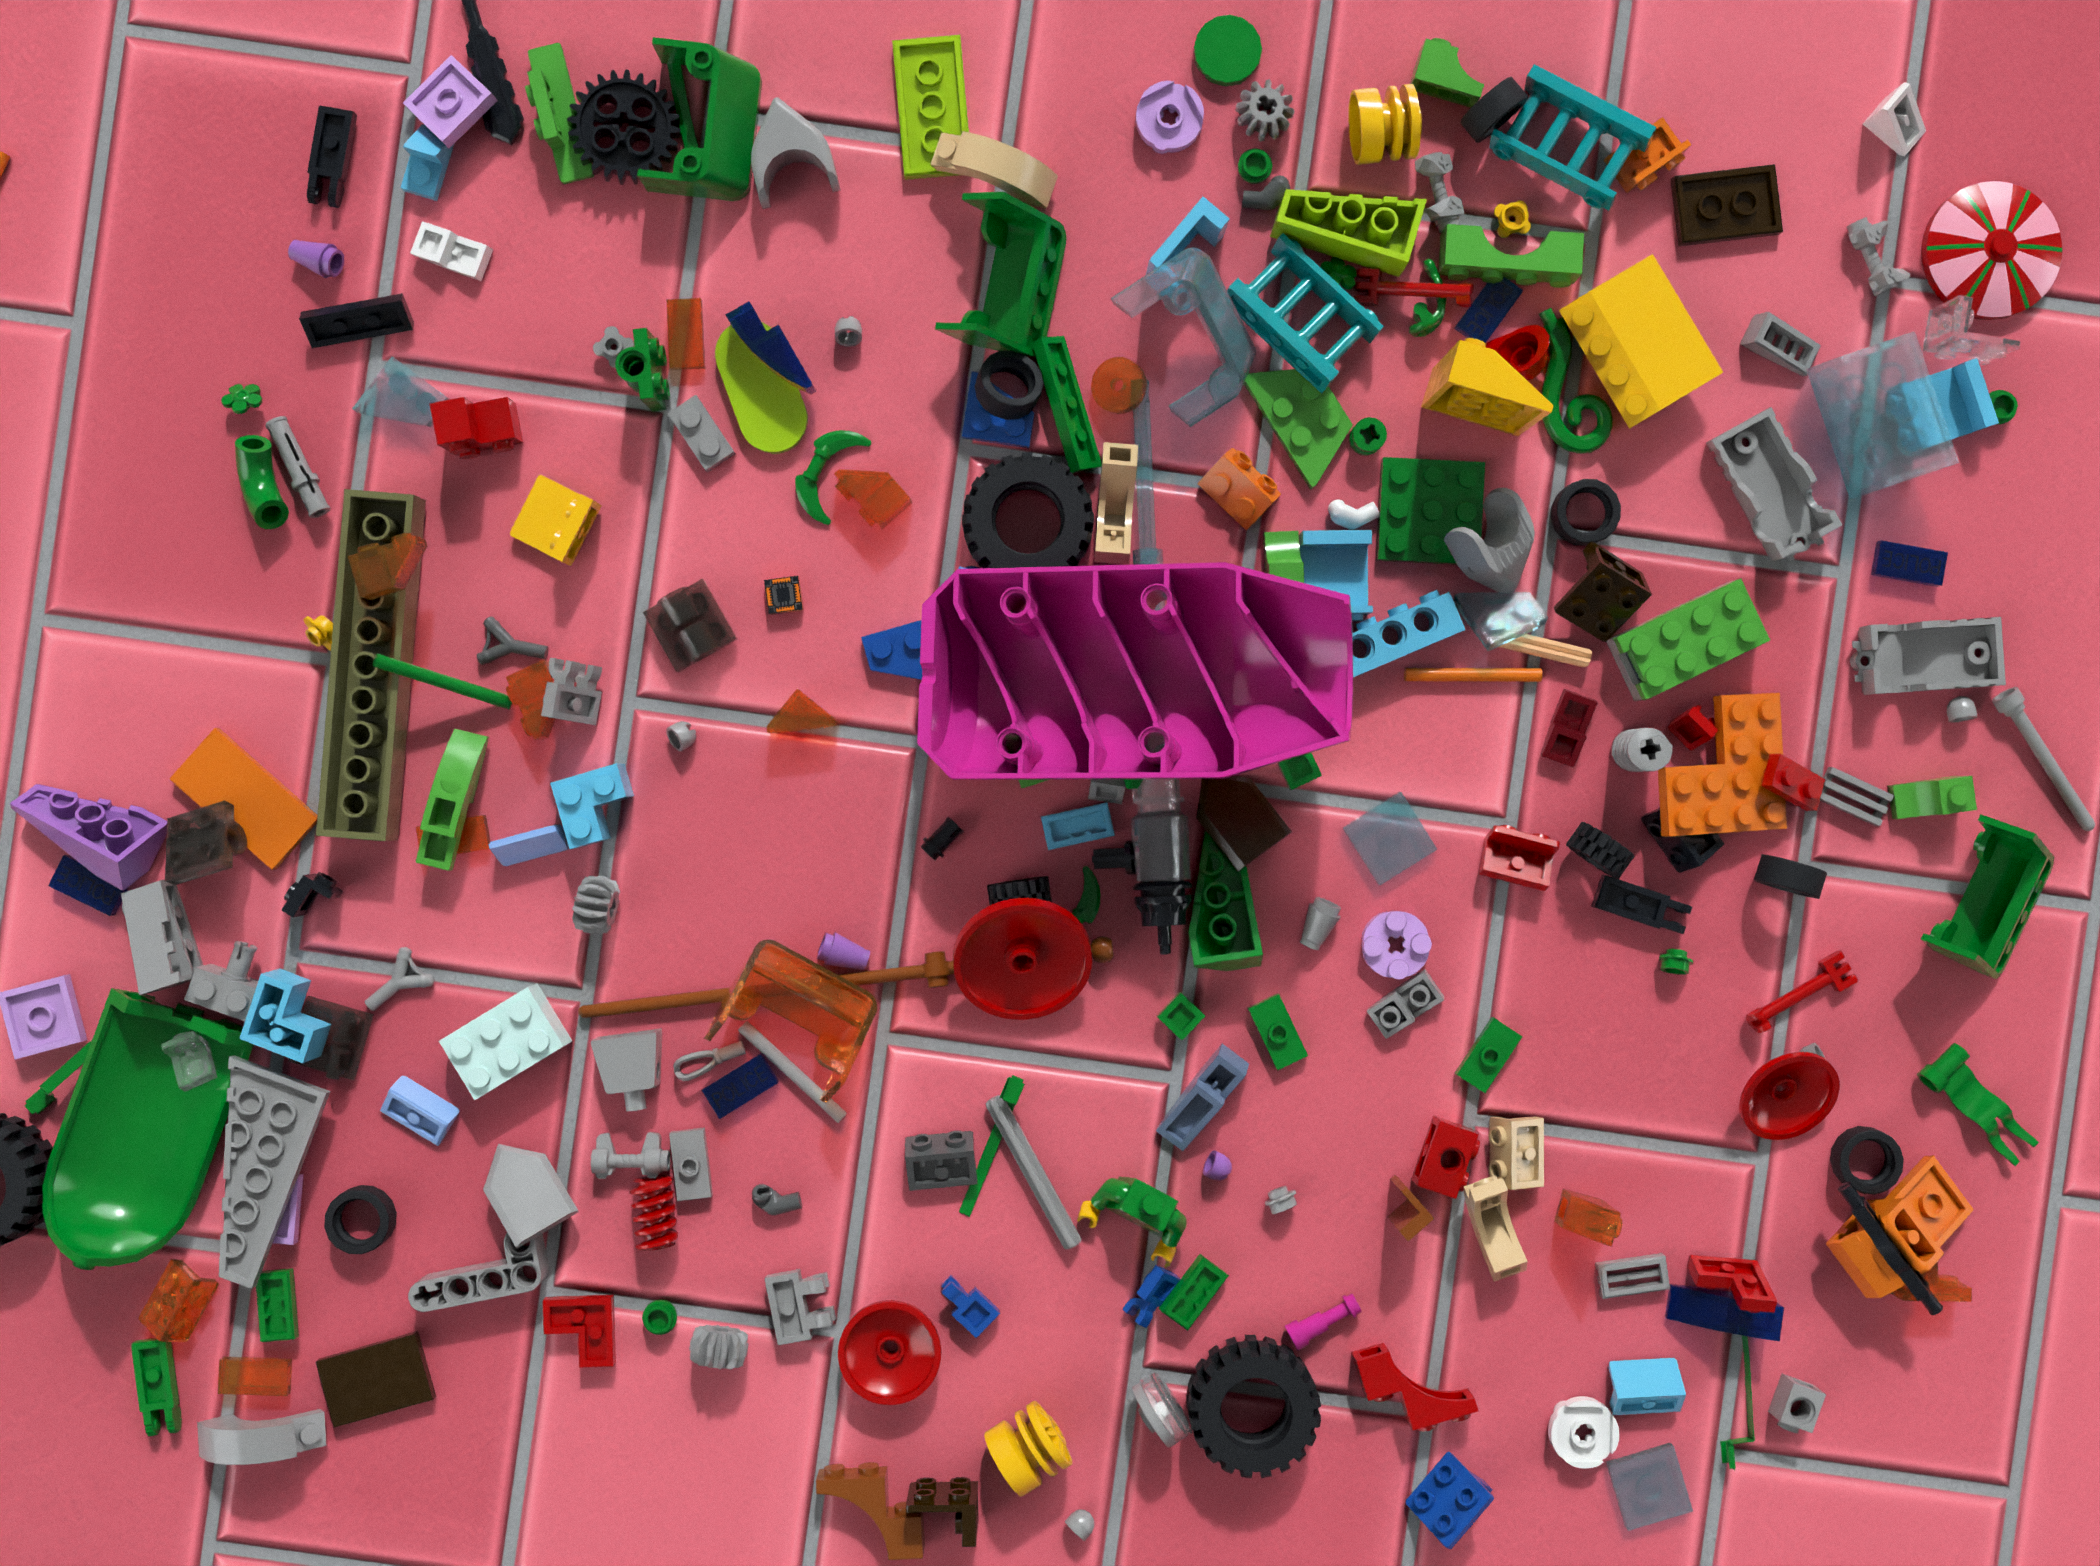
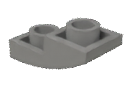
(1405, 1004)

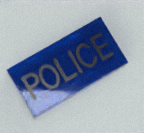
(1488, 310)
(1909, 563)
(86, 887)
(740, 1085)

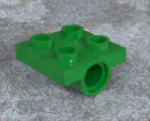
(650, 382)

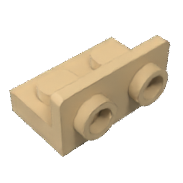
(1517, 1151)

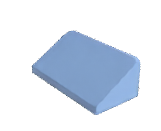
(529, 845)
(419, 1110)

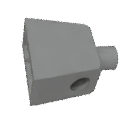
(629, 1064)

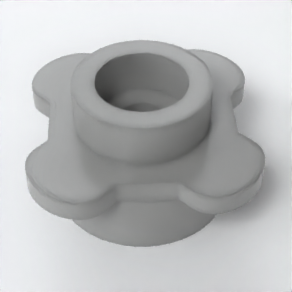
(611, 337)

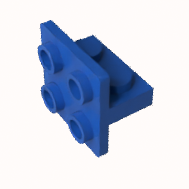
(1450, 1500)

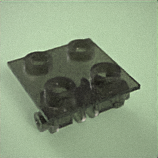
(345, 1039)

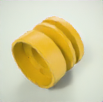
(1388, 124)
(1033, 1445)

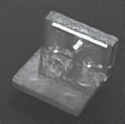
(1949, 335)

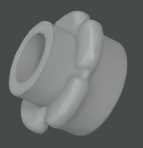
(1281, 1199)

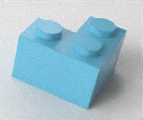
(581, 802)
(277, 1019)

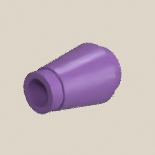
(317, 257)
(841, 952)

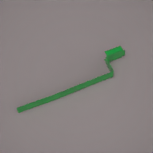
(1010, 1094)
(44, 1097)
(1727, 1447)

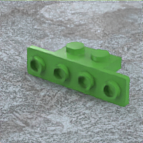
(552, 94)

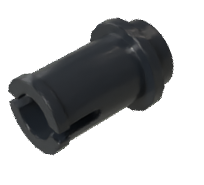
(941, 839)

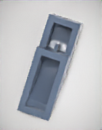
(1203, 1097)

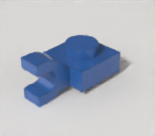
(1152, 1294)
(972, 1308)

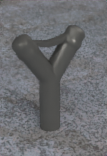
(508, 644)

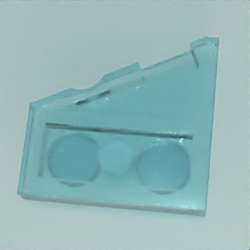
(399, 396)
(1500, 615)

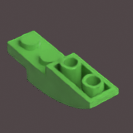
(450, 798)

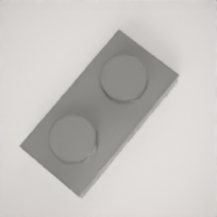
(701, 433)

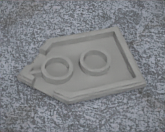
(526, 1193)

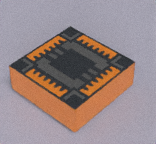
(783, 595)

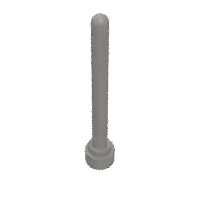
(2011, 704)

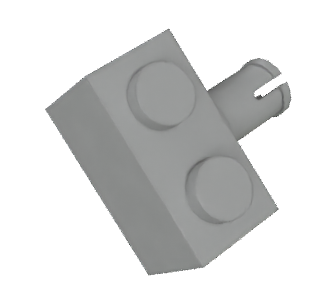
(226, 989)

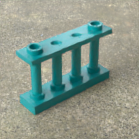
(1572, 103)
(1293, 344)

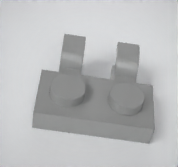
(570, 702)
(789, 1305)

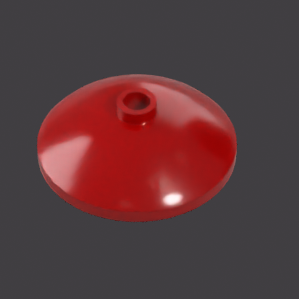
(1789, 1095)
(883, 1374)

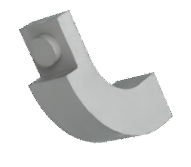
(247, 1442)

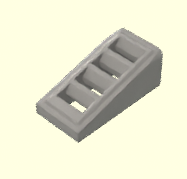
(1761, 334)

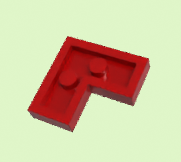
(1741, 1276)
(589, 1317)

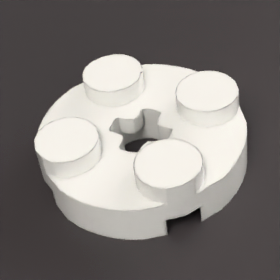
(1568, 1417)

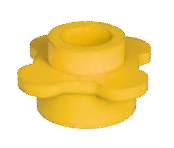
(1516, 209)
(319, 631)

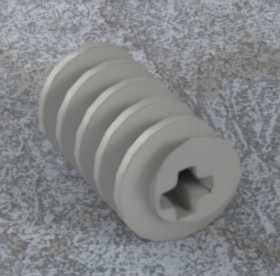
(1654, 752)

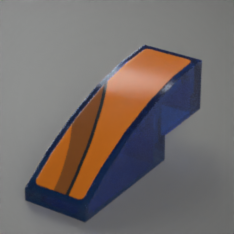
(769, 347)

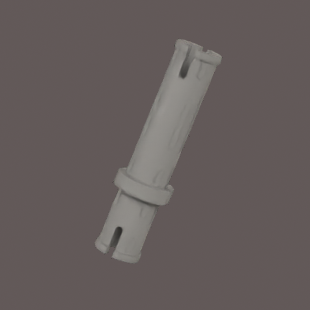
(303, 479)

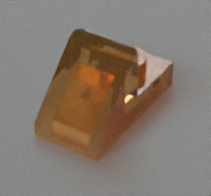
(1942, 1286)

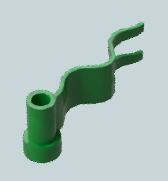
(1973, 1099)

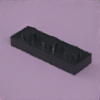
(356, 320)

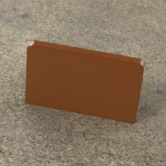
(1410, 1215)

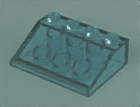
(1882, 415)

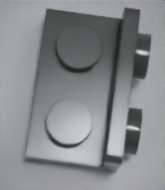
(940, 1160)

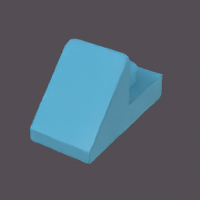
(426, 164)

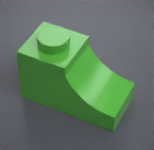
(1441, 75)
(1283, 555)
(1932, 797)

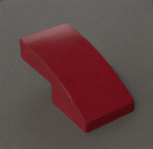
(1568, 728)

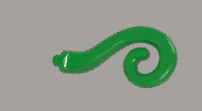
(1560, 355)

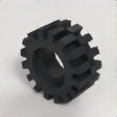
(1600, 850)
(1025, 888)

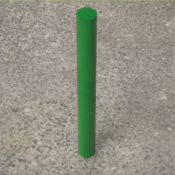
(442, 681)

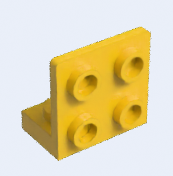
(555, 520)

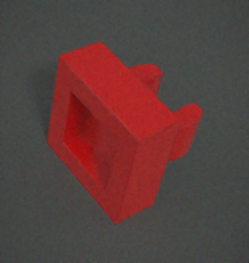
(1693, 727)

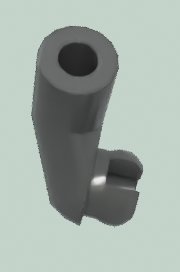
(1269, 197)
(773, 1202)

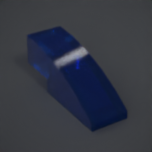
(1720, 1312)

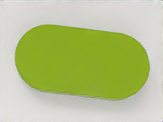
(764, 404)

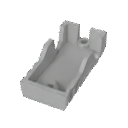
(1773, 486)
(1929, 656)

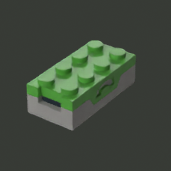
(1688, 640)

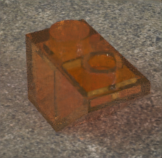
(876, 493)
(386, 567)
(527, 690)
(1588, 1217)

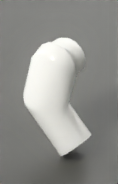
(1350, 517)

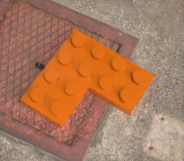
(1728, 793)

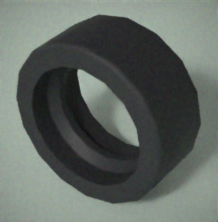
(1494, 109)
(1015, 364)
(1609, 500)
(1790, 876)
(1892, 1165)
(335, 1228)

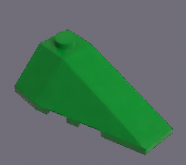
(1223, 915)

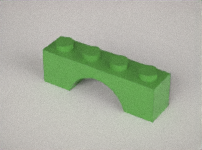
(1468, 253)

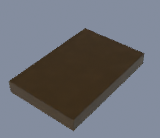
(1726, 205)
(375, 1379)

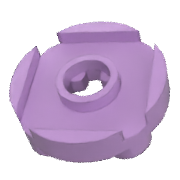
(1175, 98)
(1415, 944)

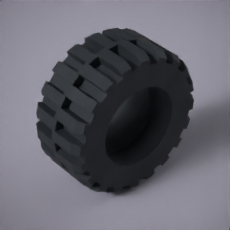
(1027, 474)
(24, 1166)
(1262, 1449)

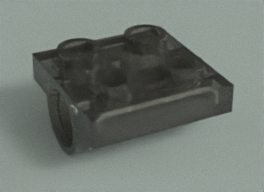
(690, 625)
(202, 842)

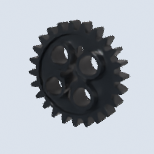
(627, 97)

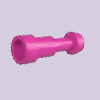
(1318, 1323)

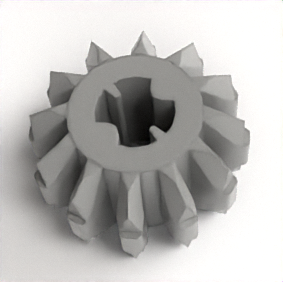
(1269, 99)
(596, 904)
(718, 1347)

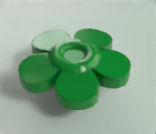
(1341, 274)
(242, 398)

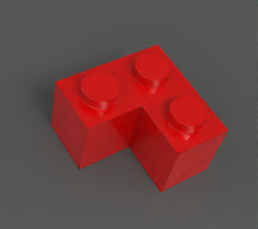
(474, 427)

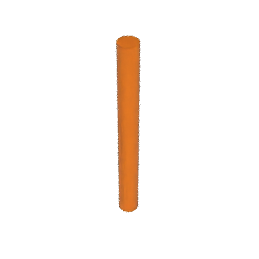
(1473, 674)

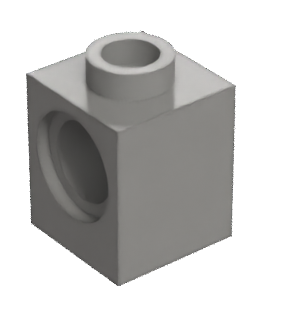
(1787, 1392)

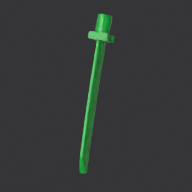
(682, 105)

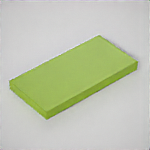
(928, 98)

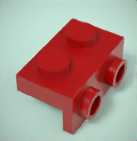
(1518, 857)

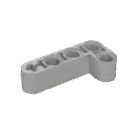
(478, 1278)

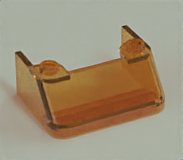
(806, 996)

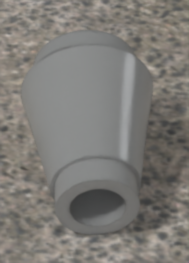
(1319, 922)

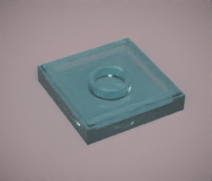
(1389, 838)
(1649, 1486)

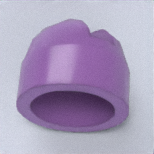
(1217, 1166)

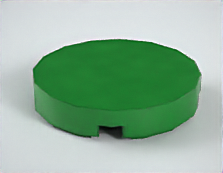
(1227, 50)

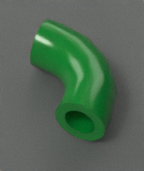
(258, 481)

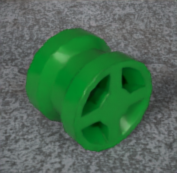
(1364, 442)

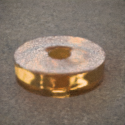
(1129, 395)

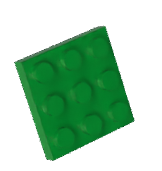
(1425, 502)

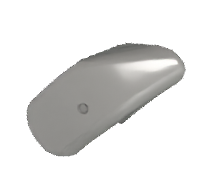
(788, 139)
(1506, 547)

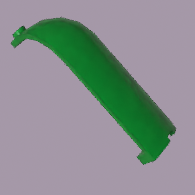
(132, 1138)

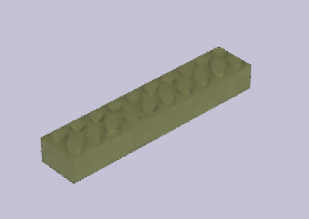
(364, 703)

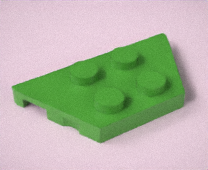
(1303, 419)

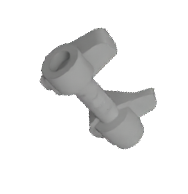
(1446, 208)
(1864, 238)
(651, 1160)

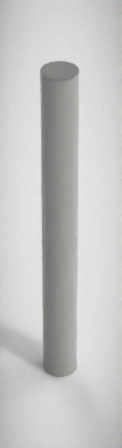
(791, 1070)

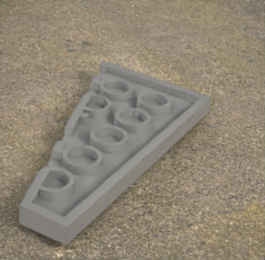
(264, 1152)

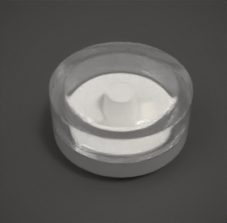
(1161, 1410)

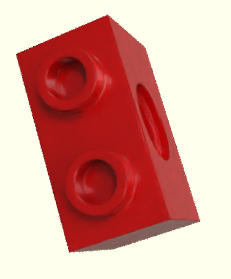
(1441, 1137)

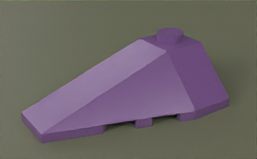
(102, 837)

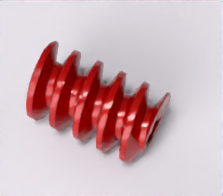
(654, 1213)

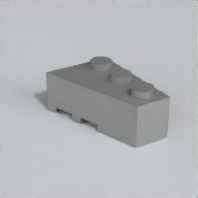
(159, 937)

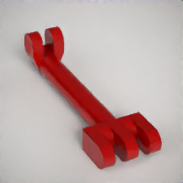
(1376, 287)
(1832, 975)

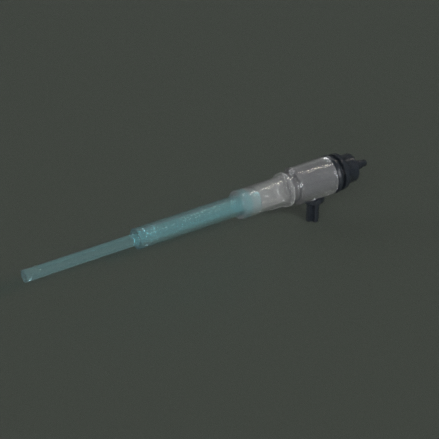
(1159, 829)

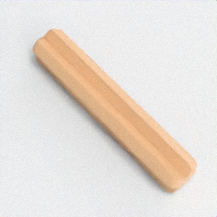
(1550, 650)

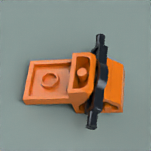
(1900, 1236)

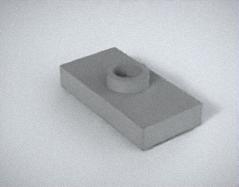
(691, 1164)

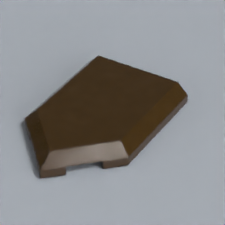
(1239, 819)

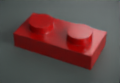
(1793, 782)

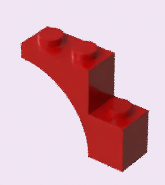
(1421, 1405)

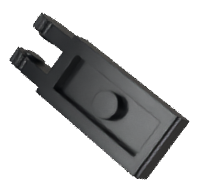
(330, 153)
(1637, 903)

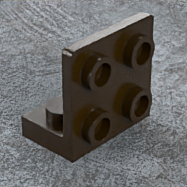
(1604, 594)
(956, 1496)

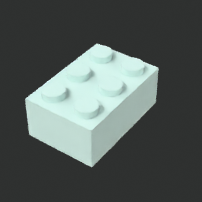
(505, 1041)

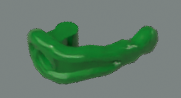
(1426, 321)

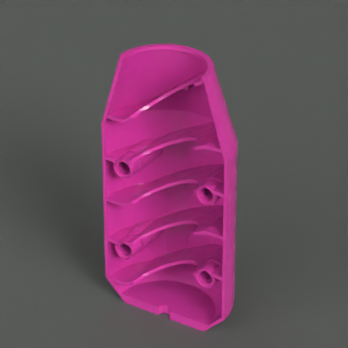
(1097, 678)

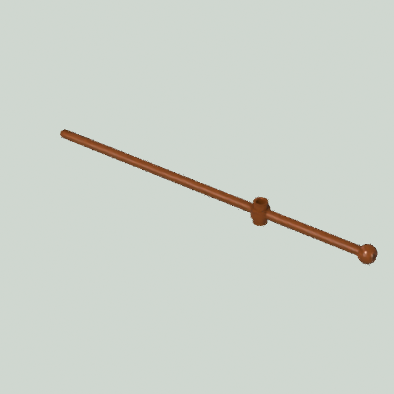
(935, 970)

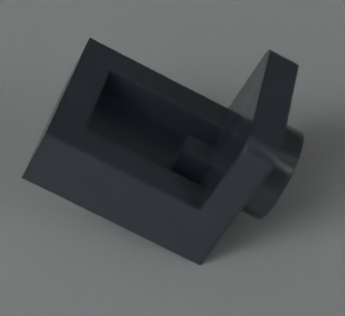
(302, 894)

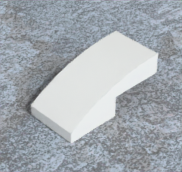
(451, 251)

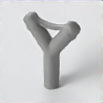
(399, 980)

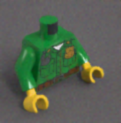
(1141, 1206)

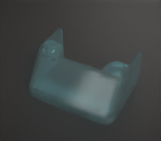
(1188, 284)

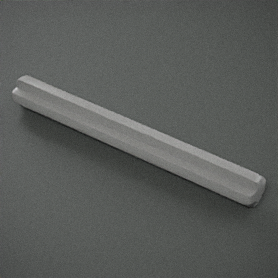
(1033, 1172)

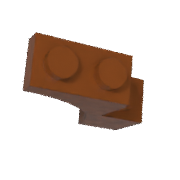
(869, 1490)

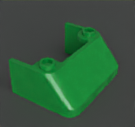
(724, 164)
(1021, 276)
(1997, 900)

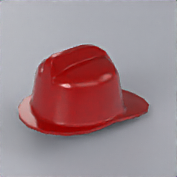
(1524, 349)

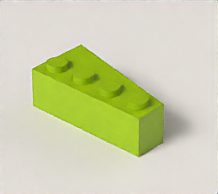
(1352, 227)

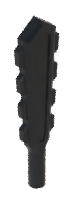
(504, 117)

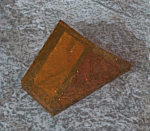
(801, 714)

